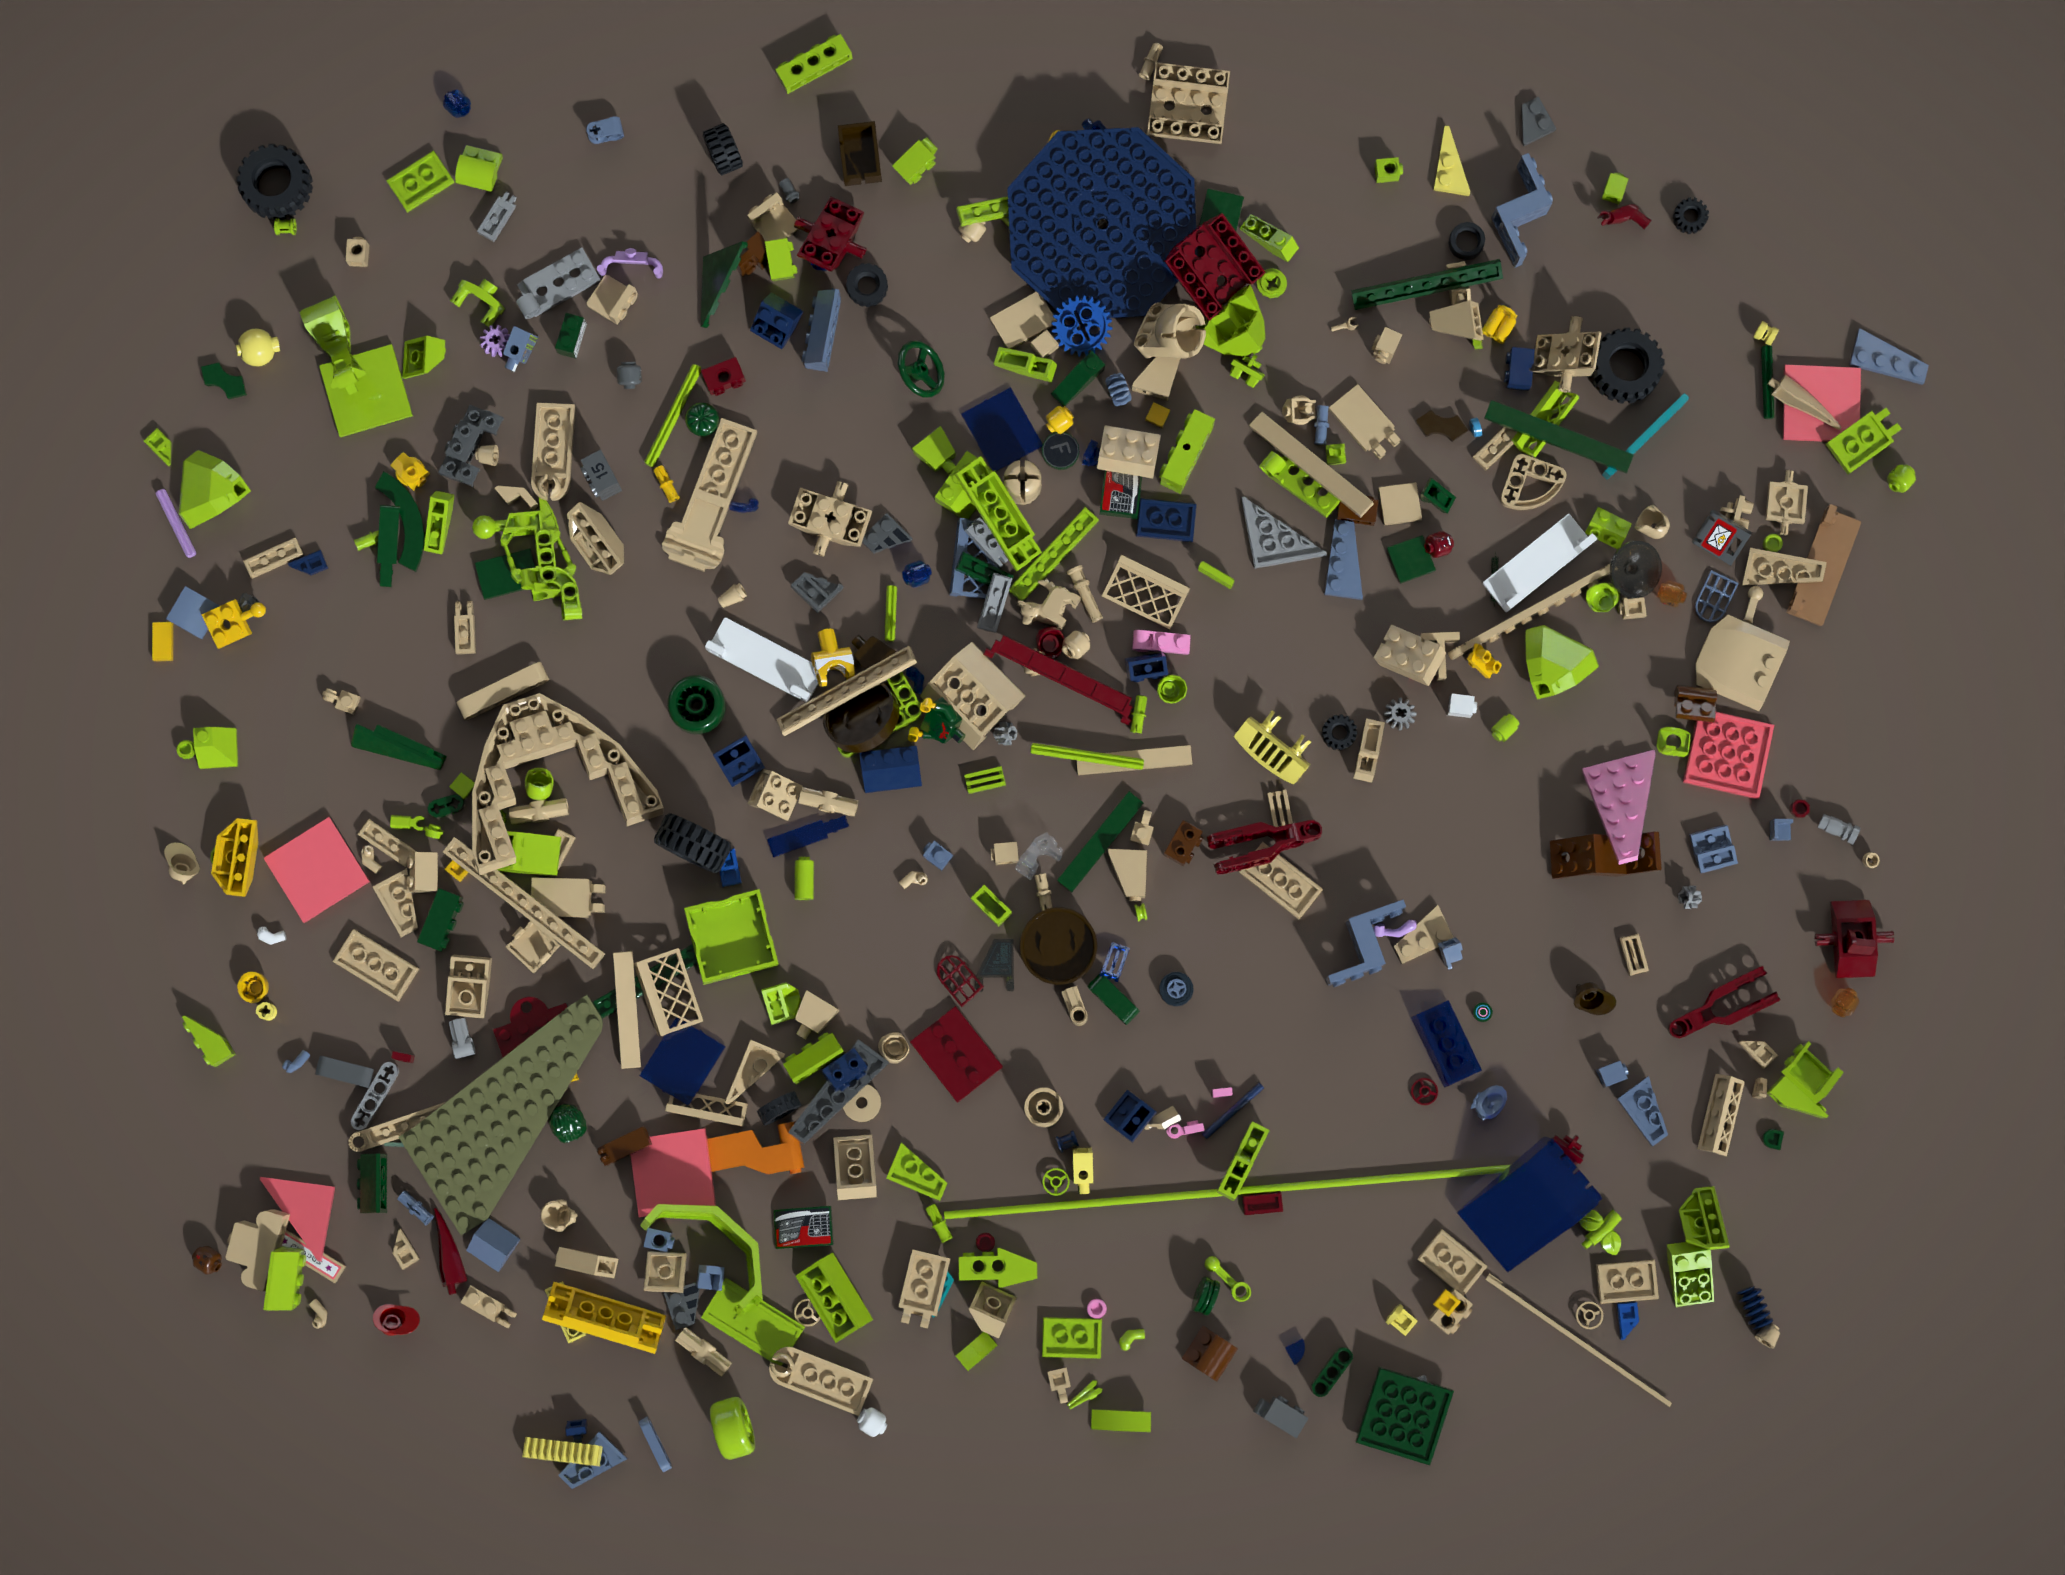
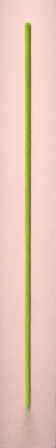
(1213, 1192)

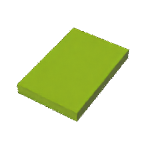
(420, 181)
(1071, 1337)

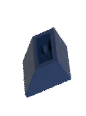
(776, 320)

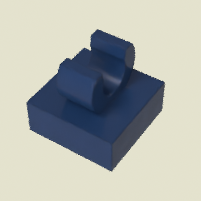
(576, 1429)

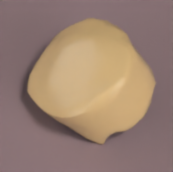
(893, 1047)

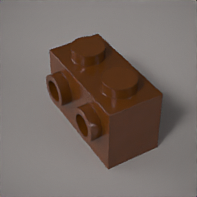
(1183, 843)

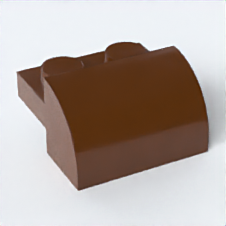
(754, 255)
(1695, 703)
(1209, 1353)

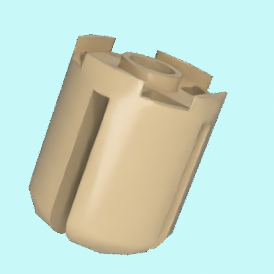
(1030, 474)

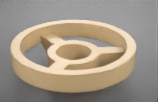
(800, 1315)
(1593, 1315)

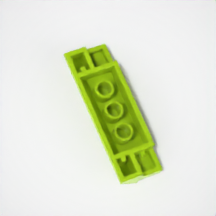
(999, 512)

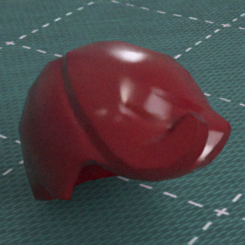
(1050, 641)

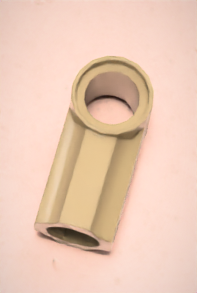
(1074, 1004)

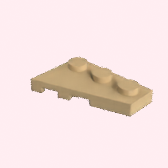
(398, 902)
(1425, 937)

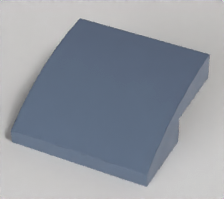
(188, 610)
(1713, 848)

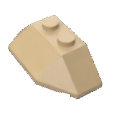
(595, 539)

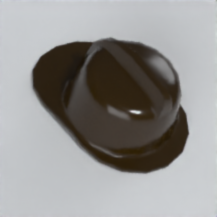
(1593, 999)

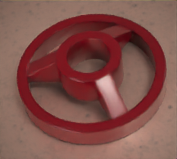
(1429, 1091)

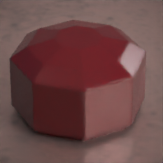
(1799, 808)

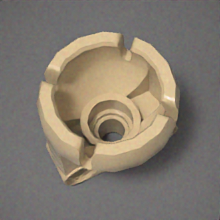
(1171, 331)

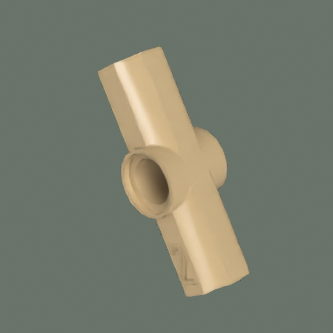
(828, 801)
(539, 811)
(703, 1351)

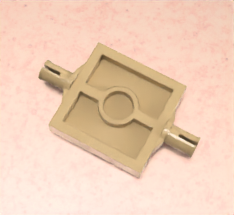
(1786, 502)

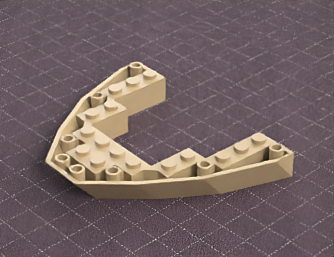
(534, 730)

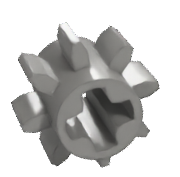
(1005, 733)
(1689, 897)

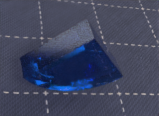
(1296, 1350)

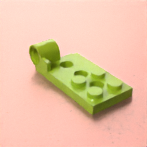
(1278, 470)

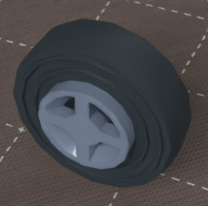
(1178, 983)

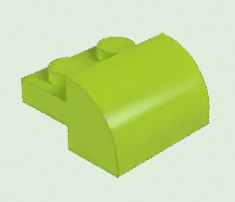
(478, 168)

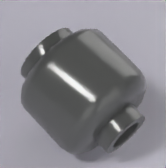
(629, 375)

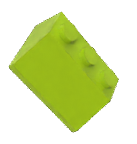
(952, 494)
(813, 1057)
(284, 1278)

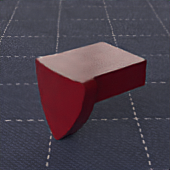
(1859, 946)

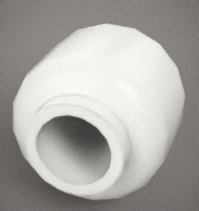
(872, 1422)

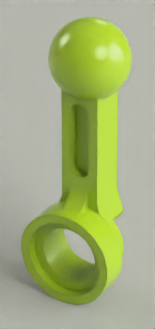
(1213, 1265)

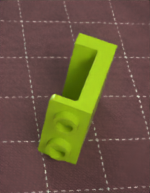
(1810, 1074)

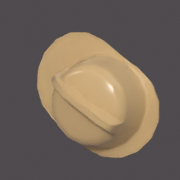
(181, 862)

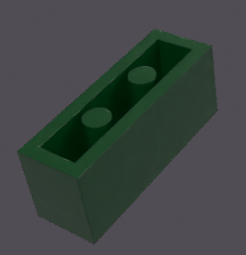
(440, 920)

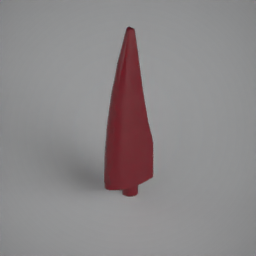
(450, 1262)

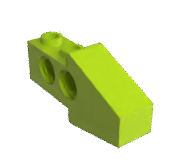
(1243, 1161)
(1015, 1270)

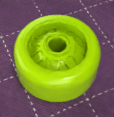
(732, 1428)

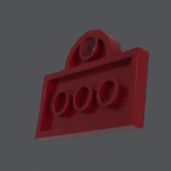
(524, 1024)

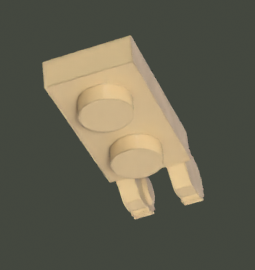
(464, 629)
(486, 1306)

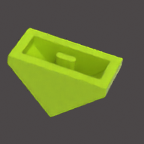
(976, 1350)

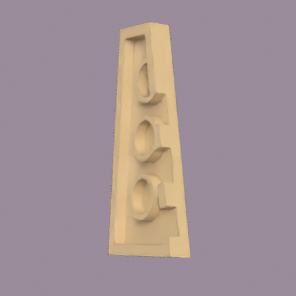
(1777, 568)

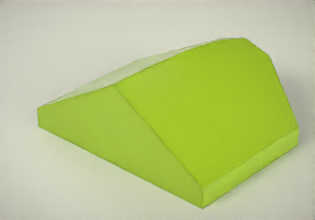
(781, 1002)

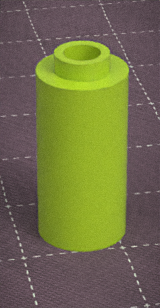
(804, 879)

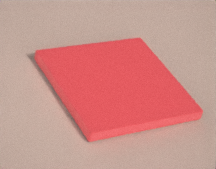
(1835, 389)
(1729, 755)
(316, 869)
(673, 1171)

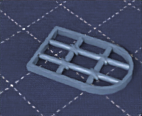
(1721, 593)

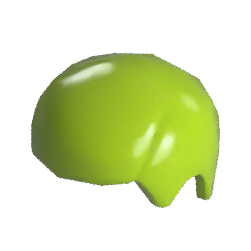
(1171, 689)

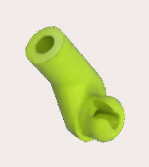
(1129, 1336)

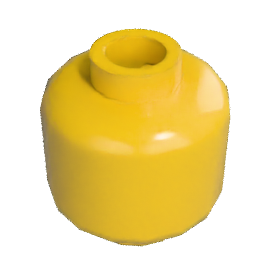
(1059, 419)

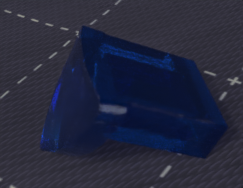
(1091, 454)

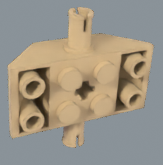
(1567, 354)
(811, 516)

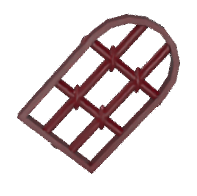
(958, 987)

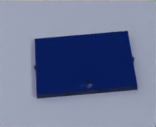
(1002, 429)
(682, 1062)

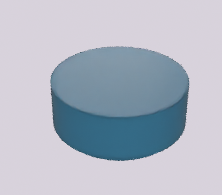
(1475, 427)

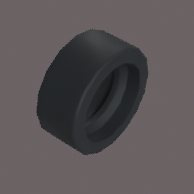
(1466, 226)

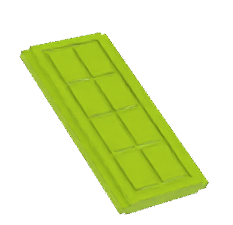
(760, 1328)

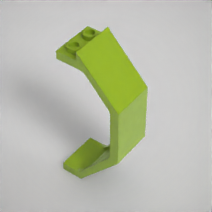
(730, 1230)

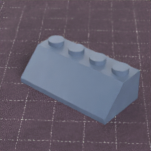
(823, 330)

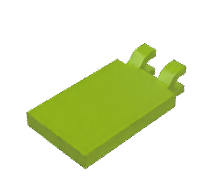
(1862, 440)

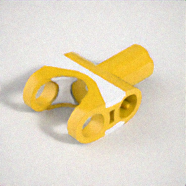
(831, 658)

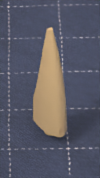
(1797, 397)

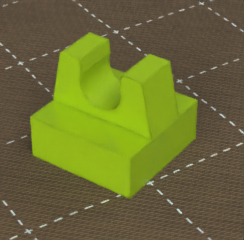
(1335, 454)

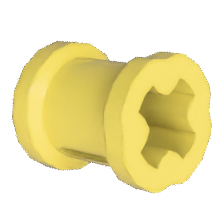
(264, 1005)

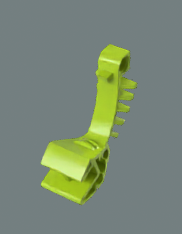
(332, 333)

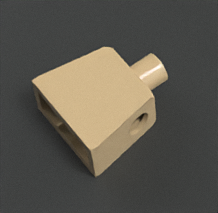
(814, 1015)

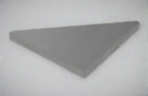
(1273, 540)

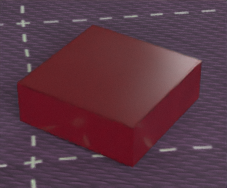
(402, 1057)

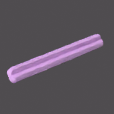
(176, 523)

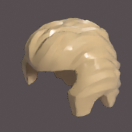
(557, 1215)

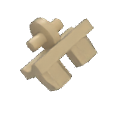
(1741, 505)

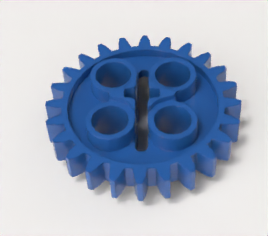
(1066, 332)

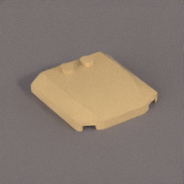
(1740, 661)

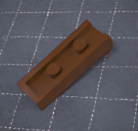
(624, 1146)

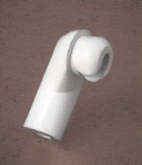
(270, 938)

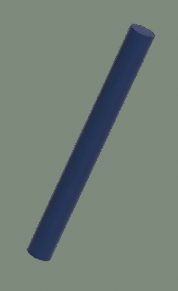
(1232, 1111)

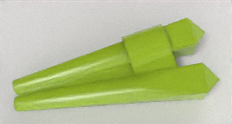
(1086, 1394)

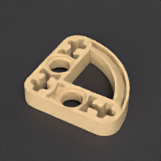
(1528, 470)

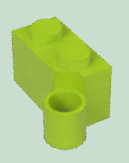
(916, 161)

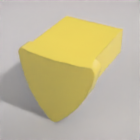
(1401, 1320)

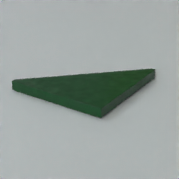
(715, 277)

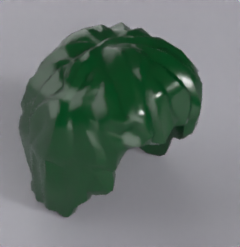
(567, 1123)

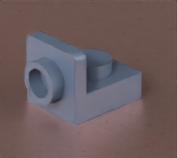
(937, 855)

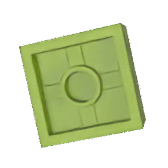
(780, 259)

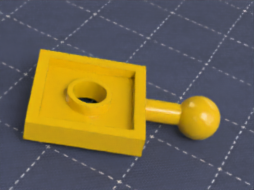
(238, 624)

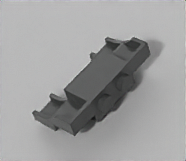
(465, 442)

